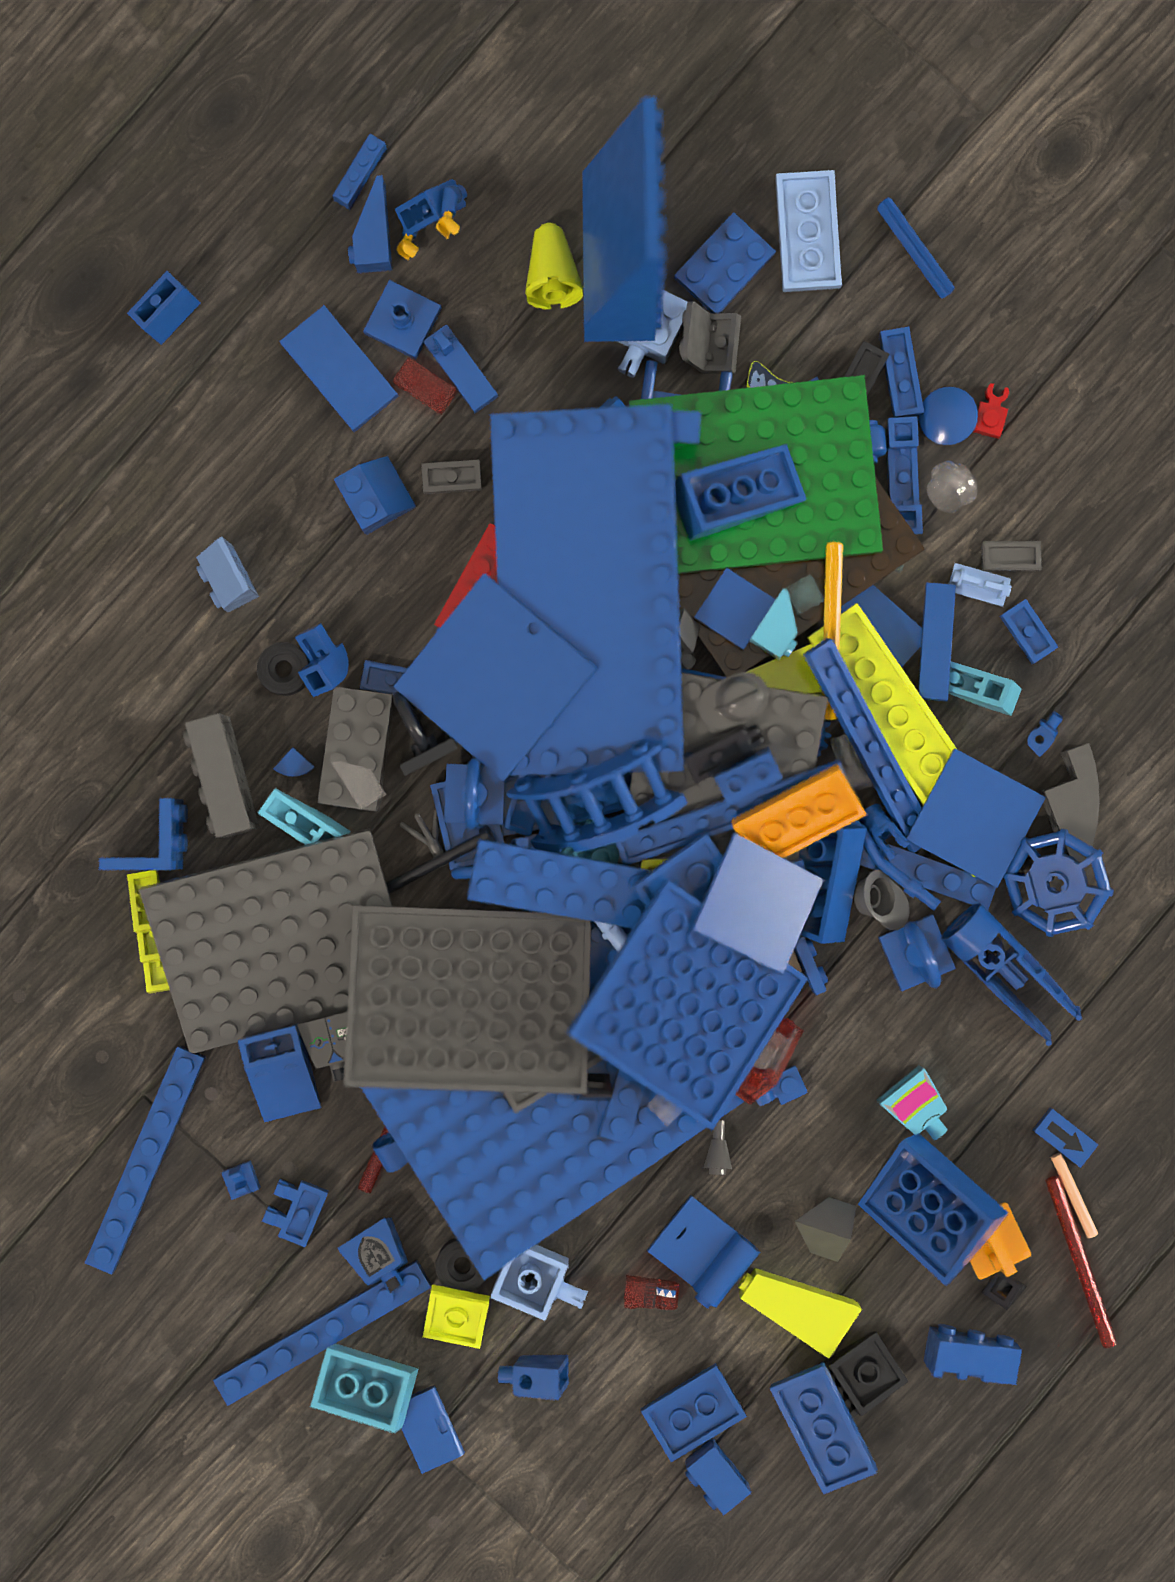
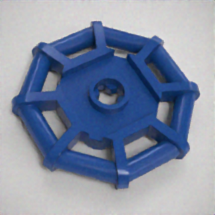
(1069, 871)

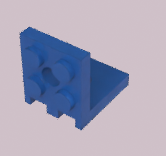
(171, 842)

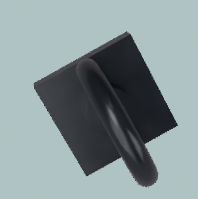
(426, 748)

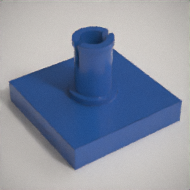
(402, 319)

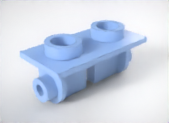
(980, 584)

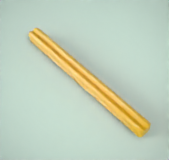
(832, 603)

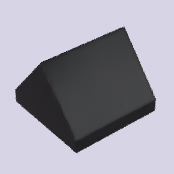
(598, 1088)

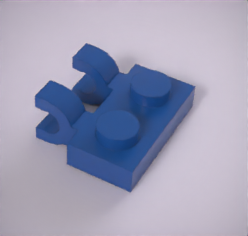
(303, 1212)

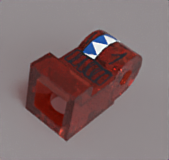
(650, 1293)

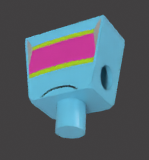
(916, 1103)

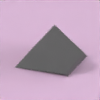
(828, 1228)

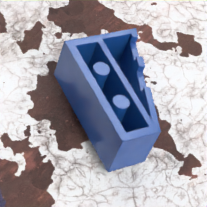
(972, 1355)

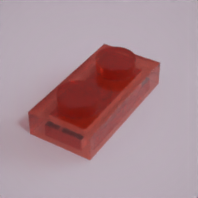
(424, 386)

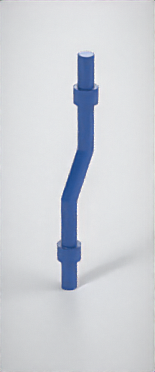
(912, 887)

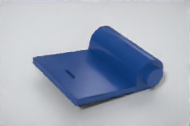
(706, 1254)

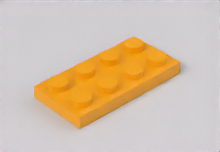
(801, 814)

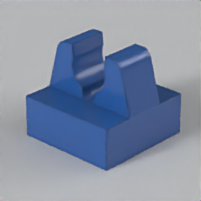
(241, 1180)

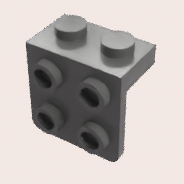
(710, 340)

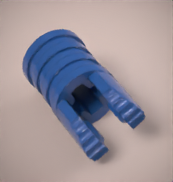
(881, 828)

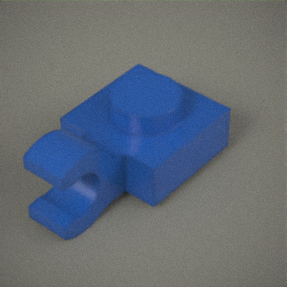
(788, 1088)

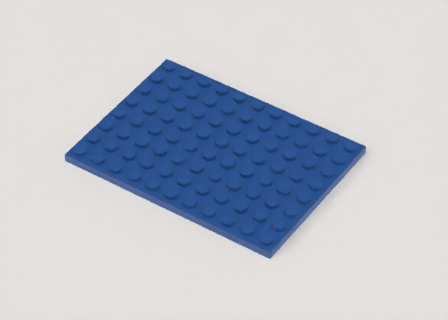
(528, 1173)

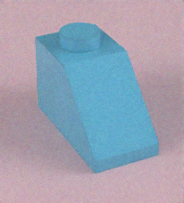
(777, 629)

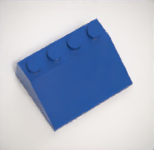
(932, 1208)

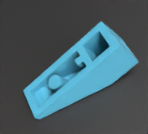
(983, 688)
(299, 819)

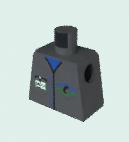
(326, 1042)

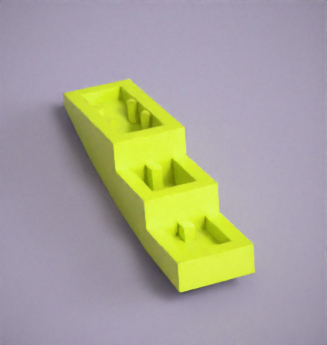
(149, 956)

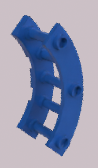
(603, 830)

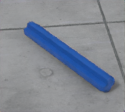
(915, 248)

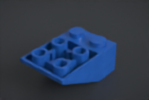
(279, 1072)

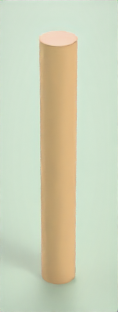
(1074, 1195)

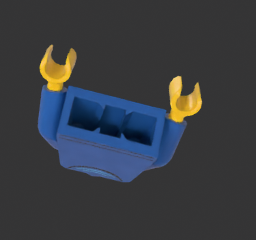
(427, 208)

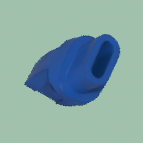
(1046, 729)

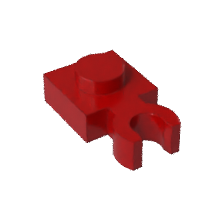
(990, 414)

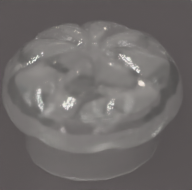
(952, 486)

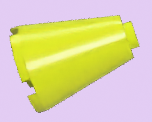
(552, 270)

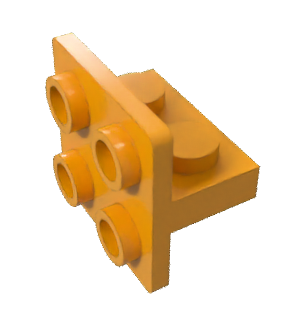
(1001, 1249)

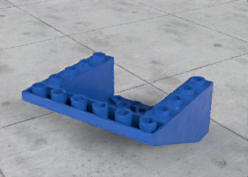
(623, 231)

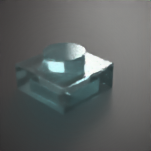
(804, 594)

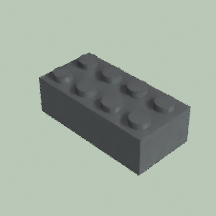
(357, 736)
(221, 776)

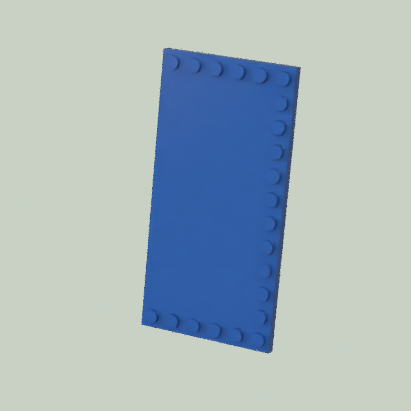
(595, 558)

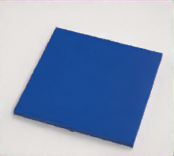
(495, 677)

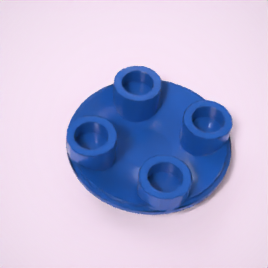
(948, 416)

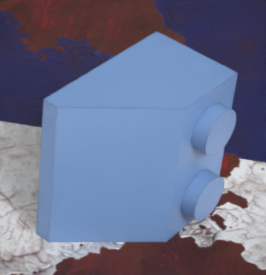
(226, 576)

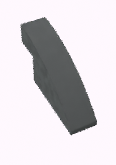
(1076, 801)

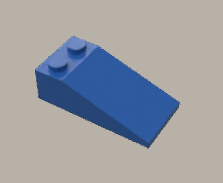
(737, 491)

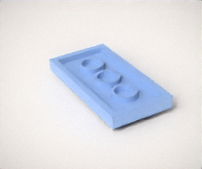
(808, 231)

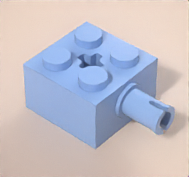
(664, 338)
(540, 1293)

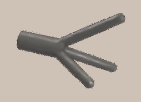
(430, 840)

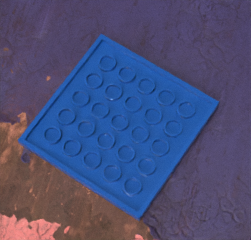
(684, 1009)

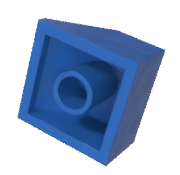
(374, 493)

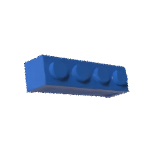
(359, 171)

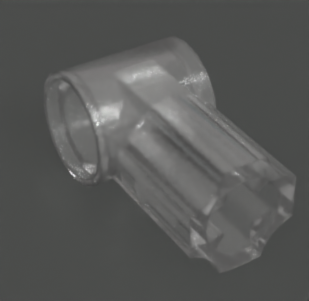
(851, 763)

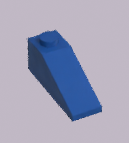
(371, 236)

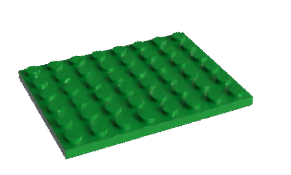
(832, 454)

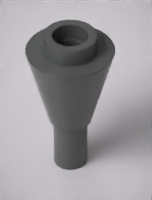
(718, 1155)

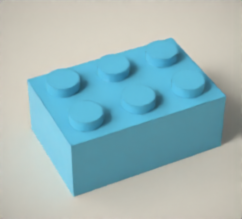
(364, 1388)

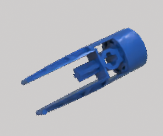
(975, 933)

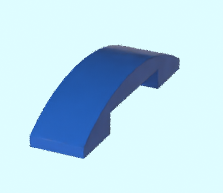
(903, 469)

